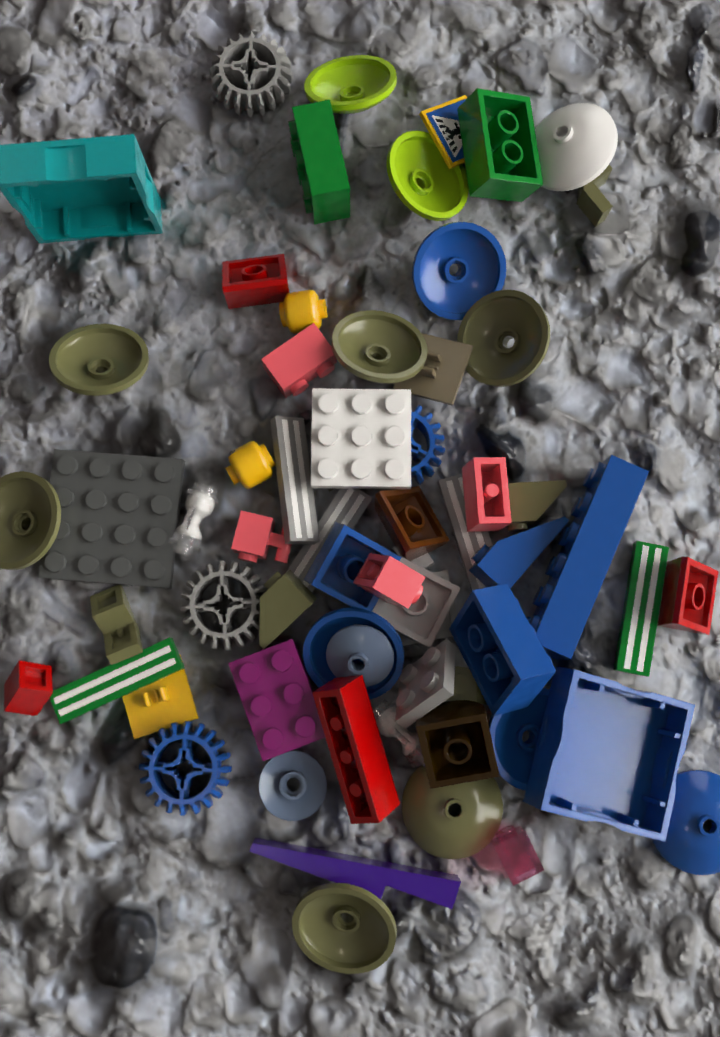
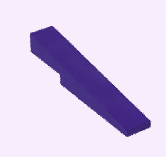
(363, 872)

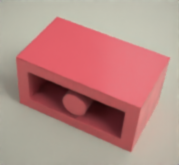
(300, 361)
(486, 494)
(390, 580)

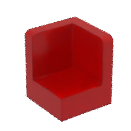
(28, 688)

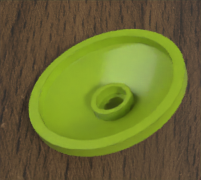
(351, 83)
(424, 179)

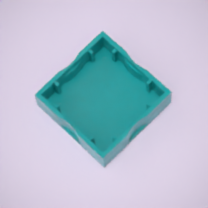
(81, 188)

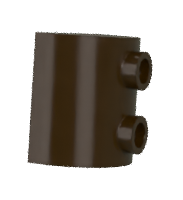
(457, 744)

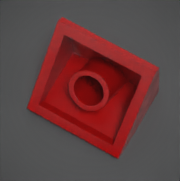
(255, 281)
(688, 596)

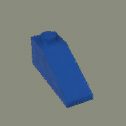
(512, 556)

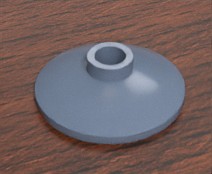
(360, 643)
(288, 803)

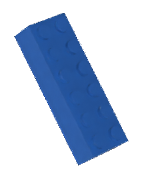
(585, 554)

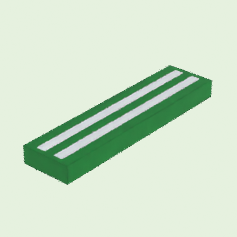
(641, 608)
(116, 681)

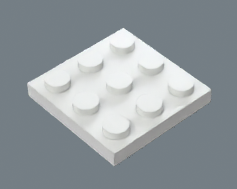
(361, 438)

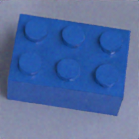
(501, 649)

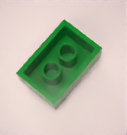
(499, 145)
(319, 162)

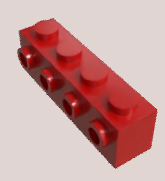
(356, 749)

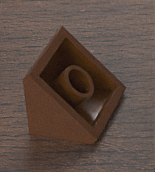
(410, 521)

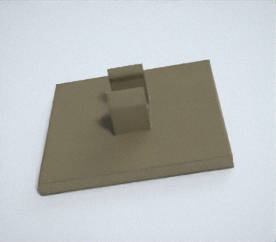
(442, 371)

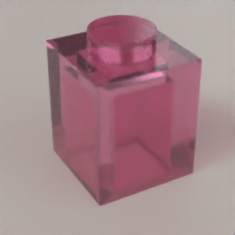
(516, 854)

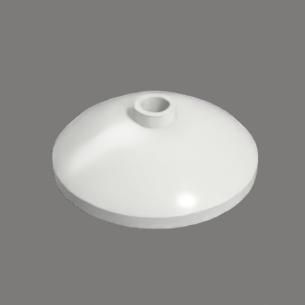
(582, 152)

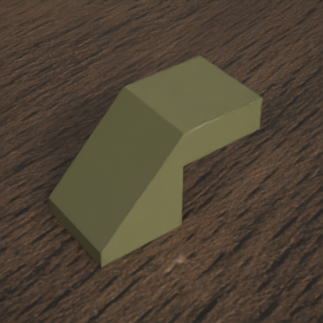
(592, 201)
(117, 623)

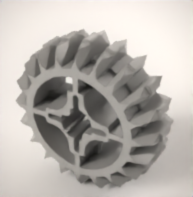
(234, 67)
(226, 621)

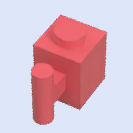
(255, 536)

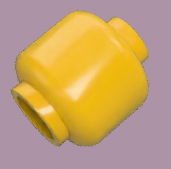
(301, 310)
(250, 464)

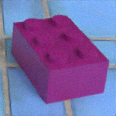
(277, 699)

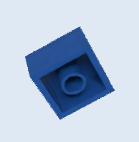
(340, 563)

